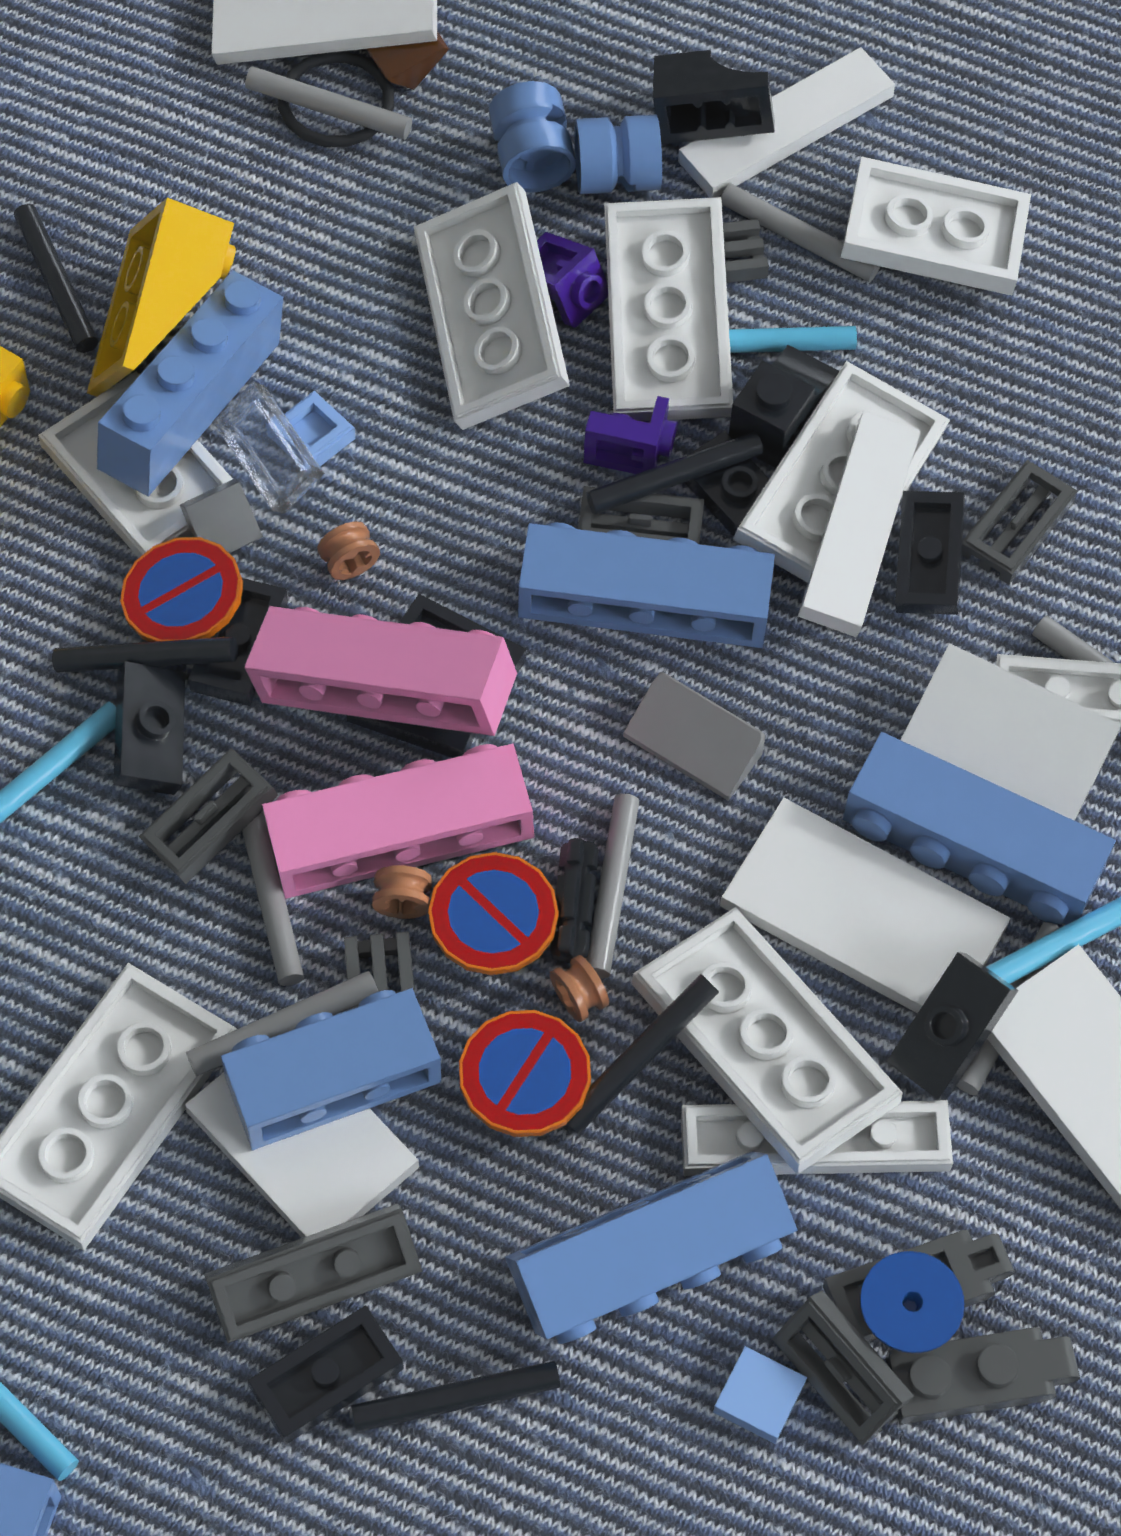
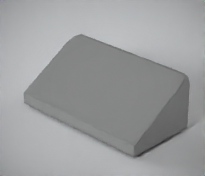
(695, 736)

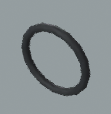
(335, 57)

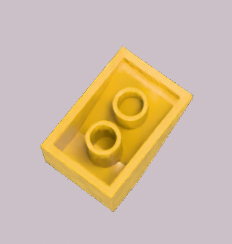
(163, 274)

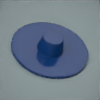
(912, 1302)

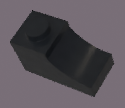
(707, 100)
(780, 401)

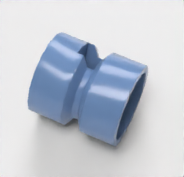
(532, 136)
(618, 154)

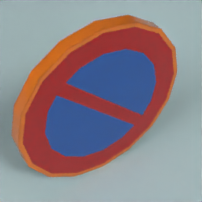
(181, 590)
(493, 913)
(524, 1073)

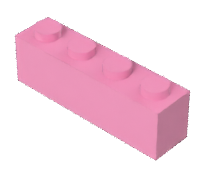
(382, 669)
(399, 819)

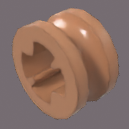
(348, 550)
(402, 891)
(579, 988)

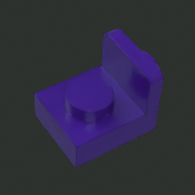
(572, 277)
(629, 444)

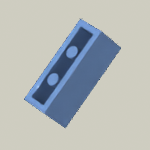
(331, 1067)

